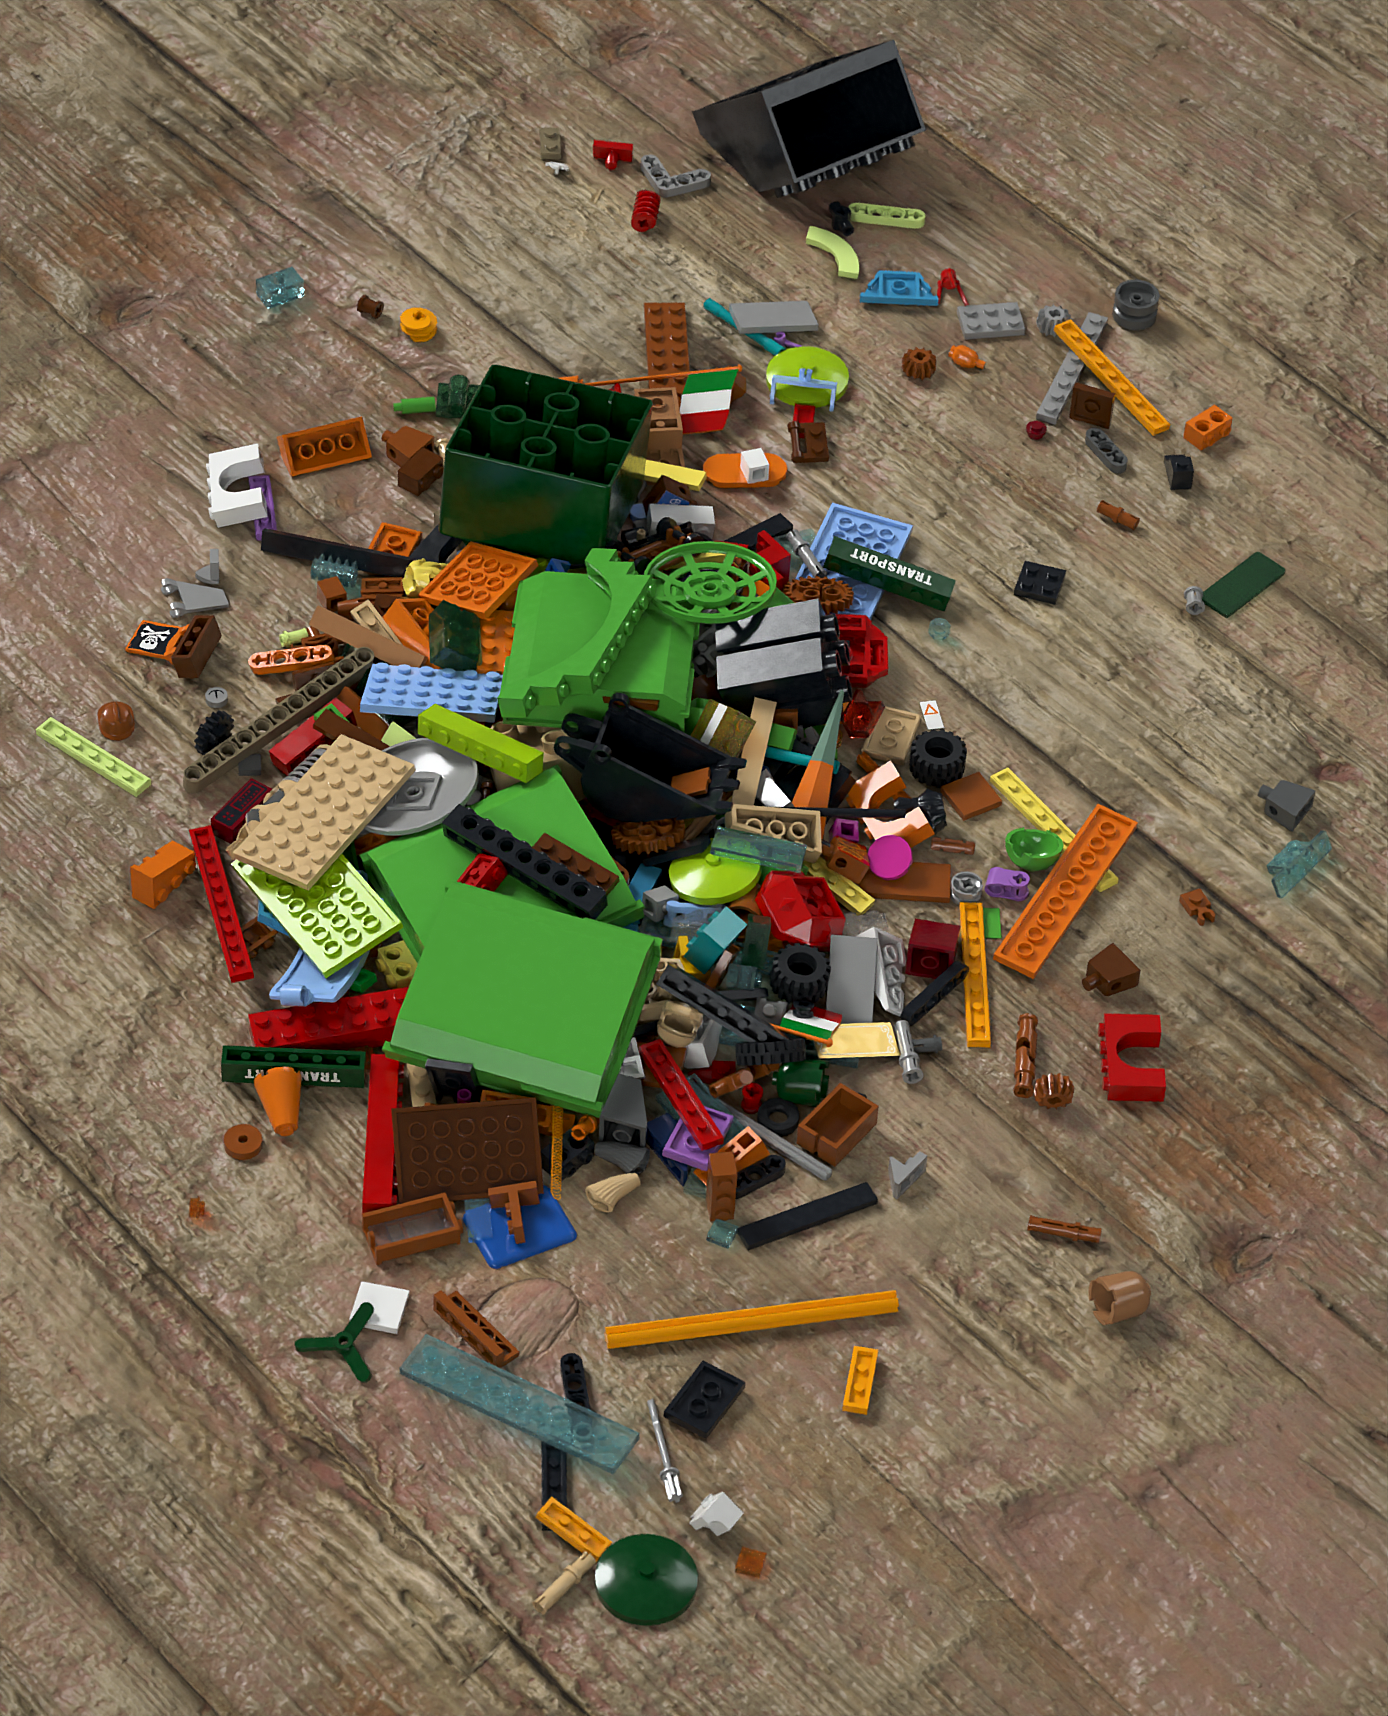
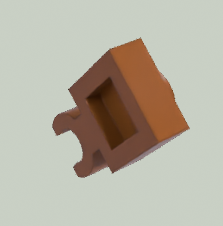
(1197, 904)

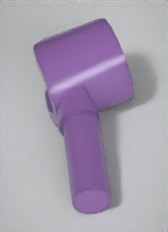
(781, 339)

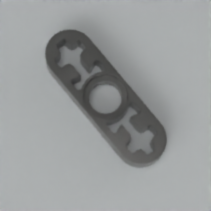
(1098, 440)

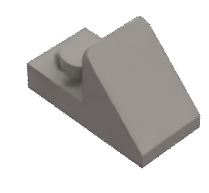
(904, 1175)

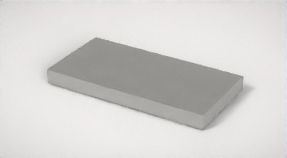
(773, 317)
(852, 978)

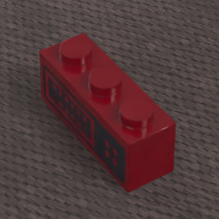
(232, 815)

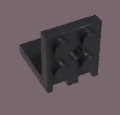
(450, 1077)

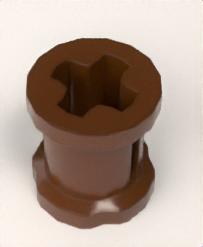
(370, 306)

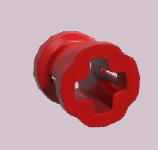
(752, 1094)

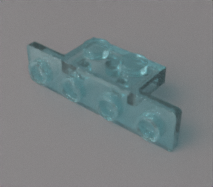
(1297, 861)

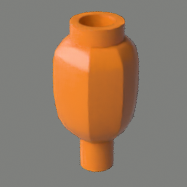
(965, 357)

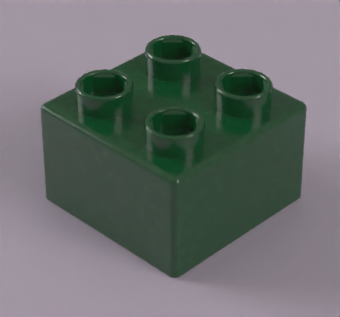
(544, 465)

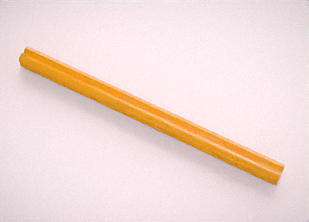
(751, 1319)

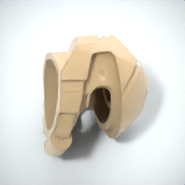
(678, 1023)

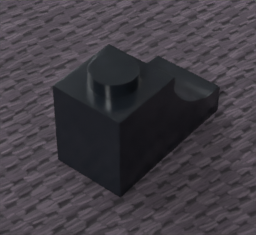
(1179, 471)

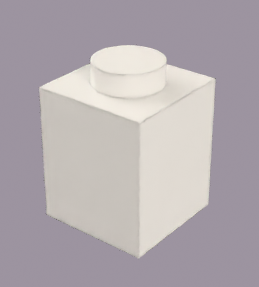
(754, 465)

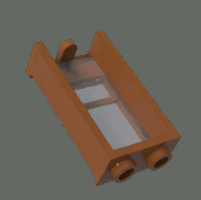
(411, 1227)

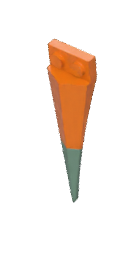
(817, 779)

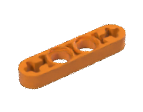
(291, 657)

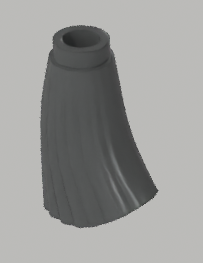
(625, 1156)

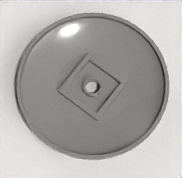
(441, 783)

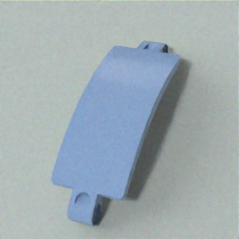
(306, 984)

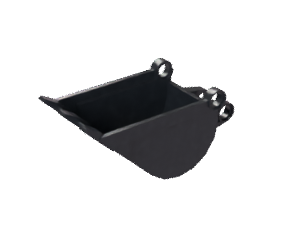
(631, 764)

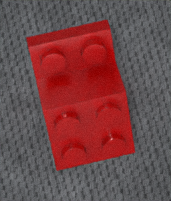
(775, 556)

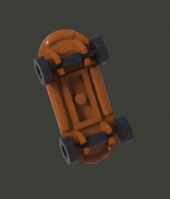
(666, 529)

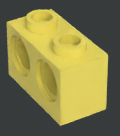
(396, 964)

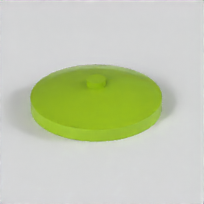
(824, 367)
(712, 878)

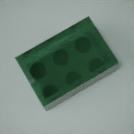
(454, 638)

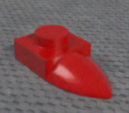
(715, 1072)

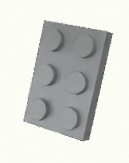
(990, 320)

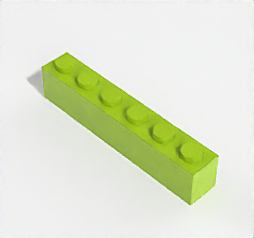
(480, 743)

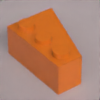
(161, 874)

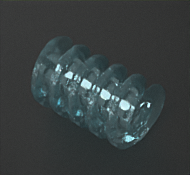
(328, 569)

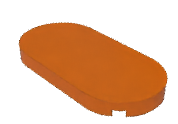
(725, 471)

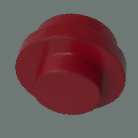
(1036, 430)

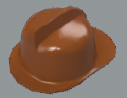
(116, 720)

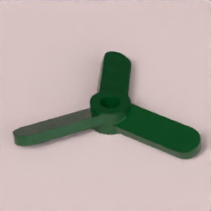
(348, 1350)

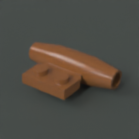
(369, 590)

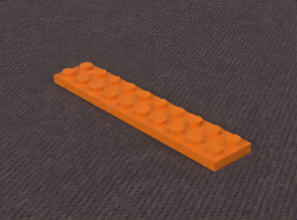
(1065, 891)

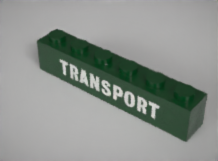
(889, 573)
(316, 1066)

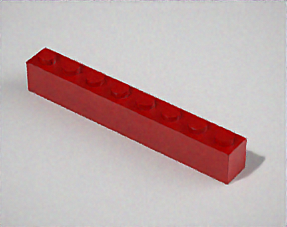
(379, 1148)

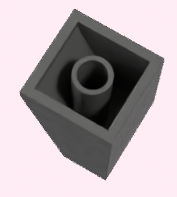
(624, 1113)

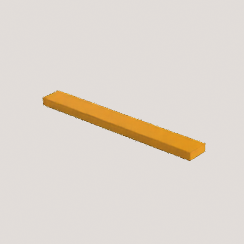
(1112, 377)
(975, 983)

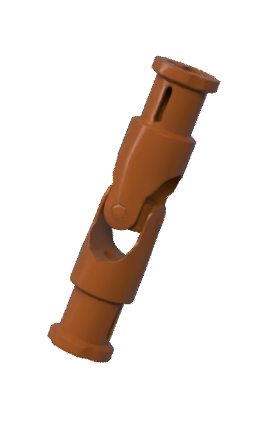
(1025, 1055)

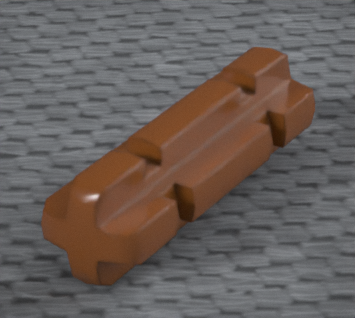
(952, 845)

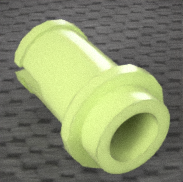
(292, 637)

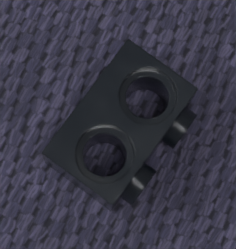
(574, 1155)

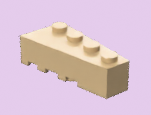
(779, 823)

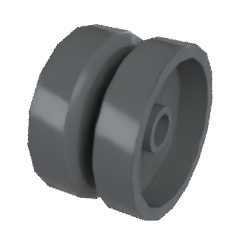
(1135, 304)

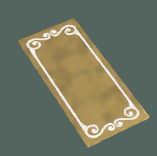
(860, 1041)

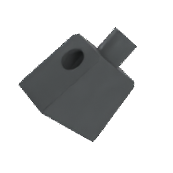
(1287, 802)

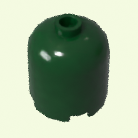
(802, 1081)

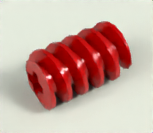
(645, 210)

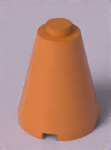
(280, 1098)

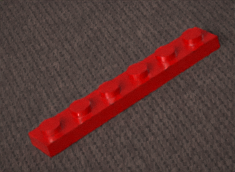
(681, 1095)

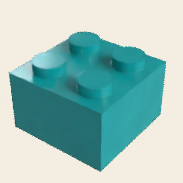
(714, 939)

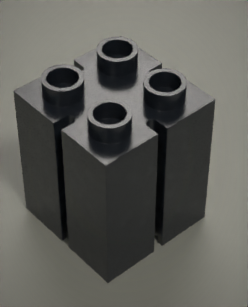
(785, 658)

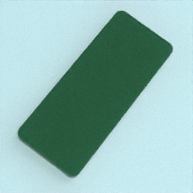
(1242, 584)

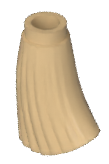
(608, 1192)

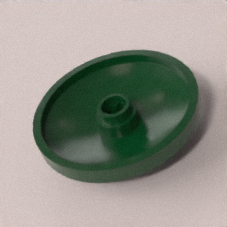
(646, 1579)

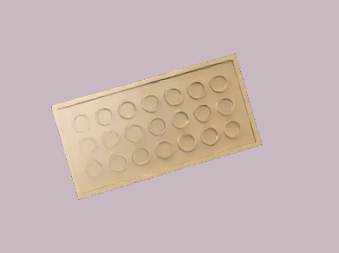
(324, 812)

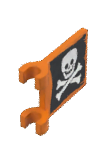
(156, 639)

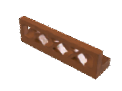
(471, 1332)

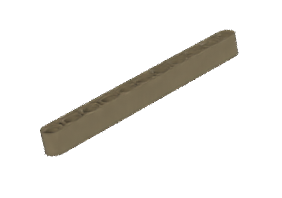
(274, 728)

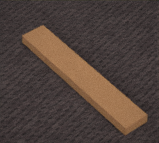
(362, 637)

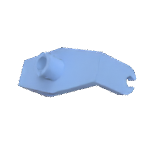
(804, 381)

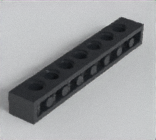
(590, 905)

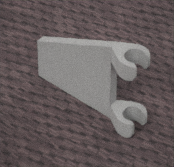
(194, 597)

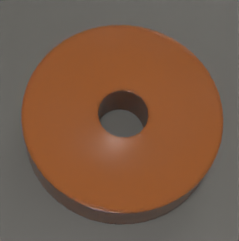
(246, 1150)

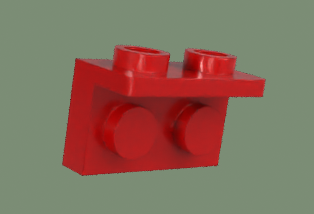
(484, 872)

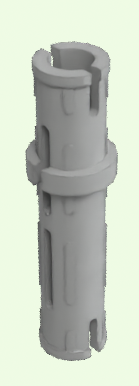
(802, 549)

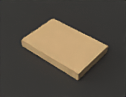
(892, 736)

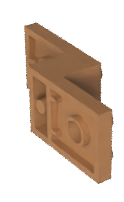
(665, 427)

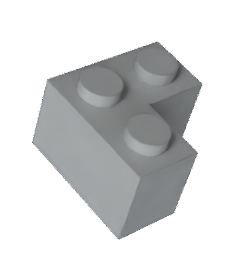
(705, 654)

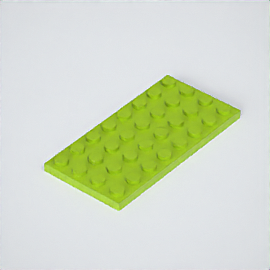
(332, 920)

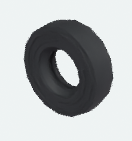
(779, 1105)

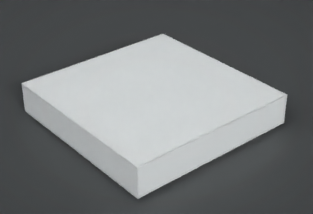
(388, 1306)

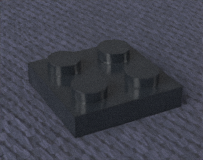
(1040, 582)

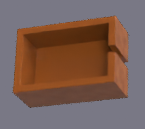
(837, 1124)

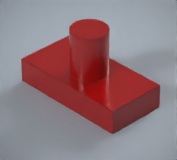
(612, 152)

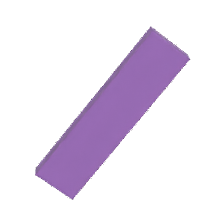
(268, 522)

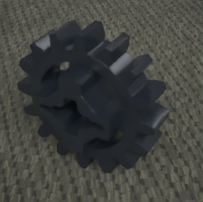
(213, 731)

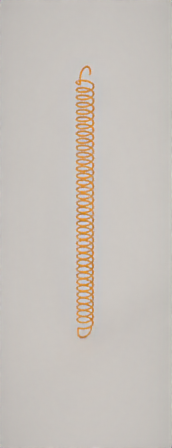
(553, 1149)

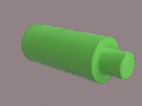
(415, 405)

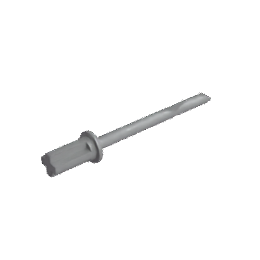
(668, 1474)

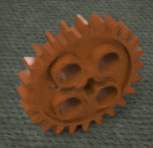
(831, 594)
(647, 835)

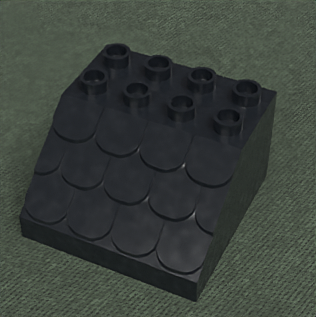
(816, 121)

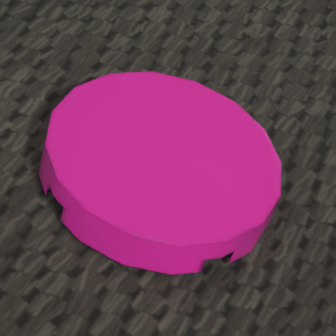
(890, 857)

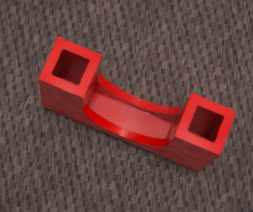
(1121, 1079)

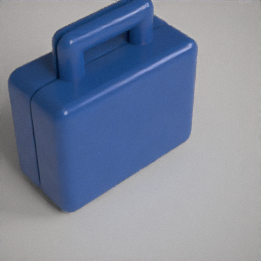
(544, 1229)

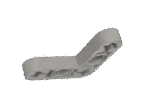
(670, 186)

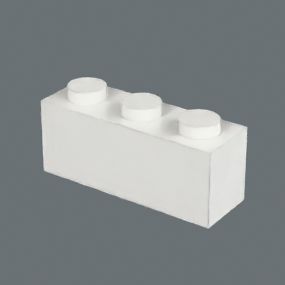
(700, 516)

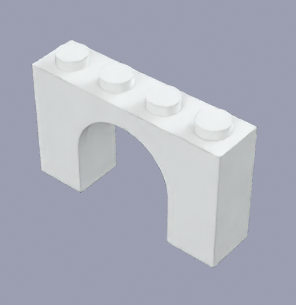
(225, 468)

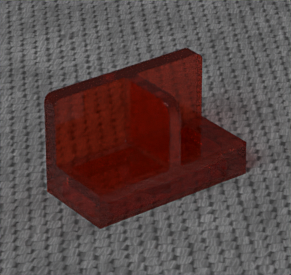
(861, 715)

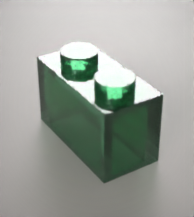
(756, 941)

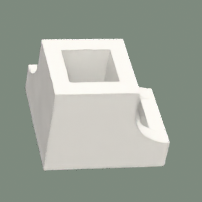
(716, 1513)

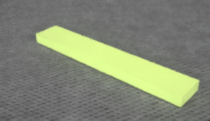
(93, 756)

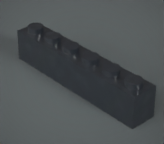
(718, 1007)

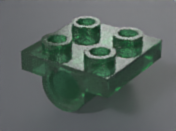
(454, 397)

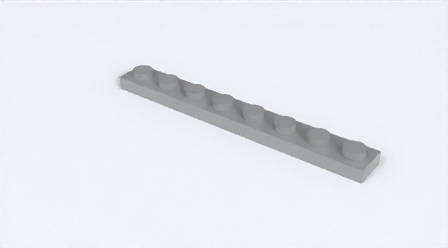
(1069, 373)

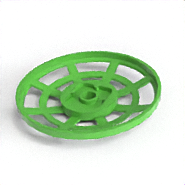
(711, 588)

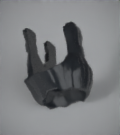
(931, 806)

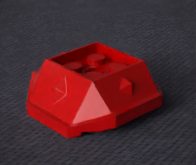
(867, 650)
(800, 909)

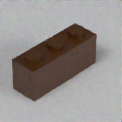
(196, 646)

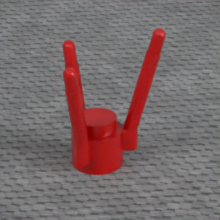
(950, 281)

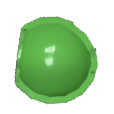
(1033, 848)

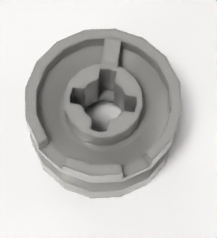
(966, 888)

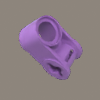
(1005, 882)

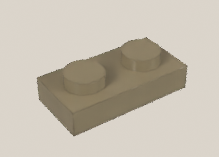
(550, 143)

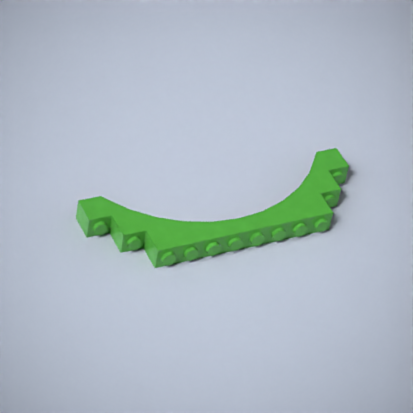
(586, 668)

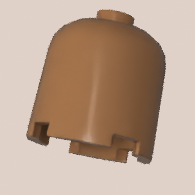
(1119, 1296)

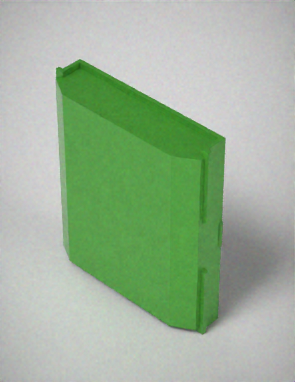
(563, 612)
(415, 867)
(526, 997)

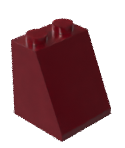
(931, 948)

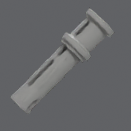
(909, 1059)

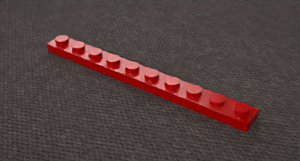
(221, 904)

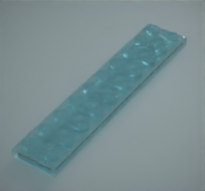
(519, 1403)

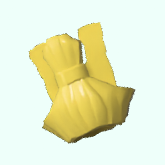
(418, 576)

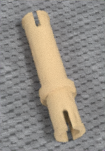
(571, 1576)

